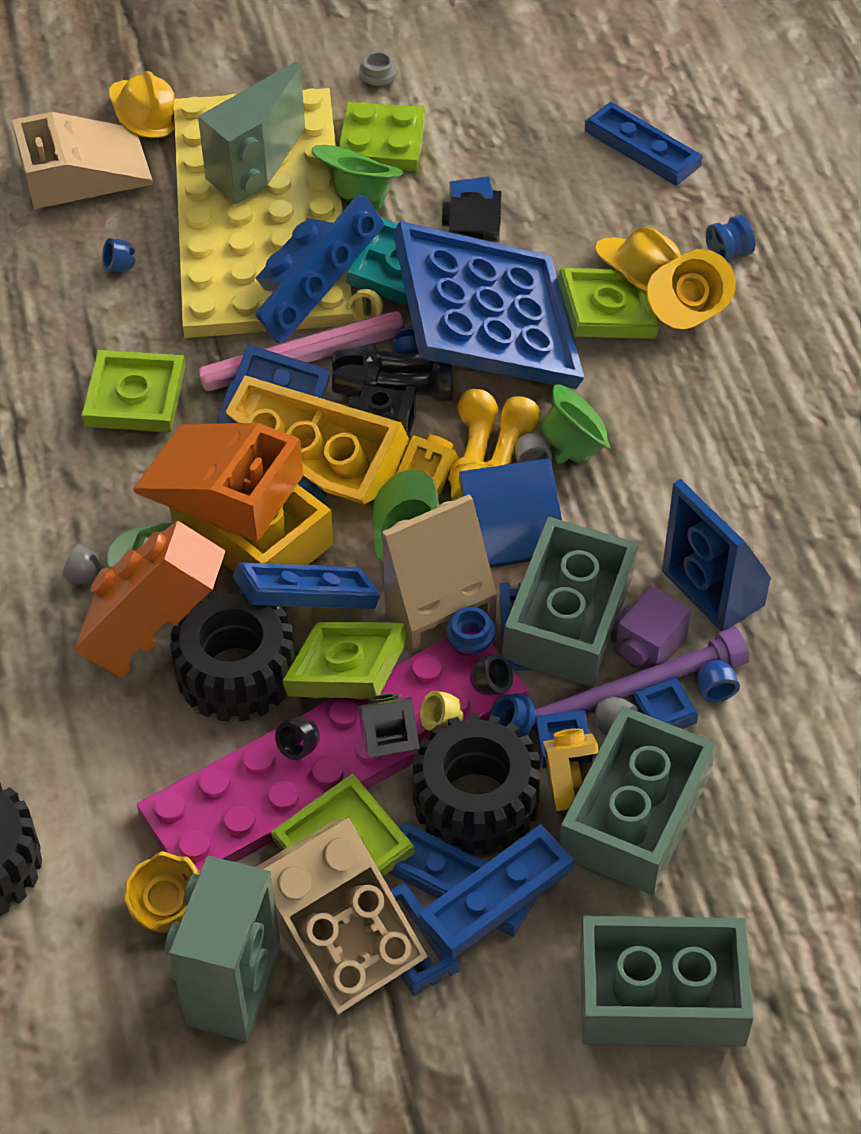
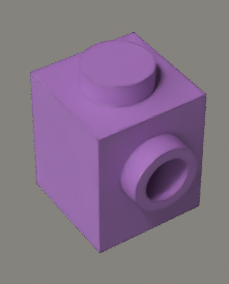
(651, 629)

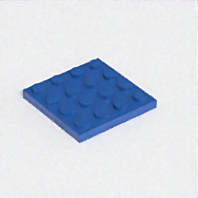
(486, 306)

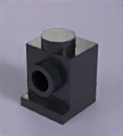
(474, 215)
(388, 404)
(388, 725)

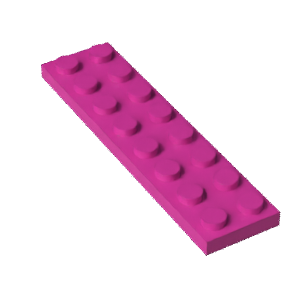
(250, 792)

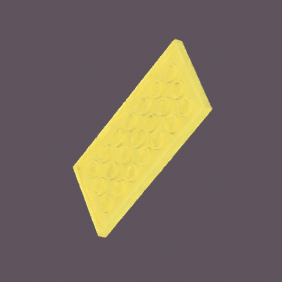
(230, 242)

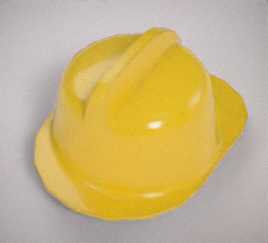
(144, 105)
(638, 254)
(691, 289)

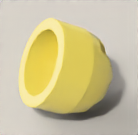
(359, 304)
(436, 705)

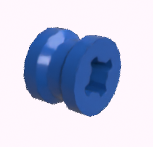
(732, 238)

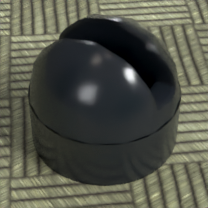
(491, 675)
(292, 732)

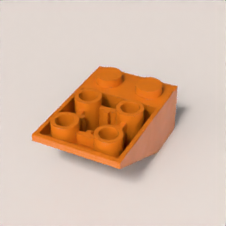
(226, 474)

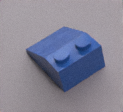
(711, 561)

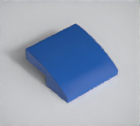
(279, 371)
(512, 507)

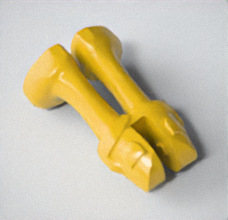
(480, 415)

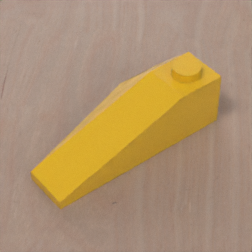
(341, 446)

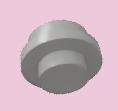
(378, 68)

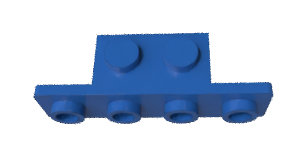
(312, 264)

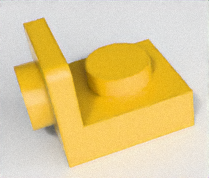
(431, 456)
(565, 775)

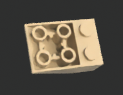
(77, 158)
(435, 570)
(341, 915)

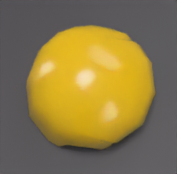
(158, 890)

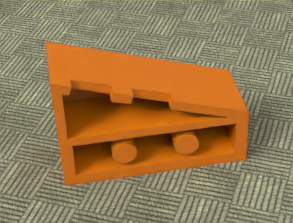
(144, 592)

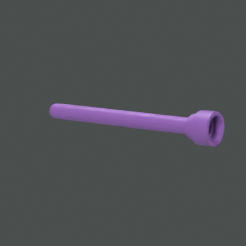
(727, 646)

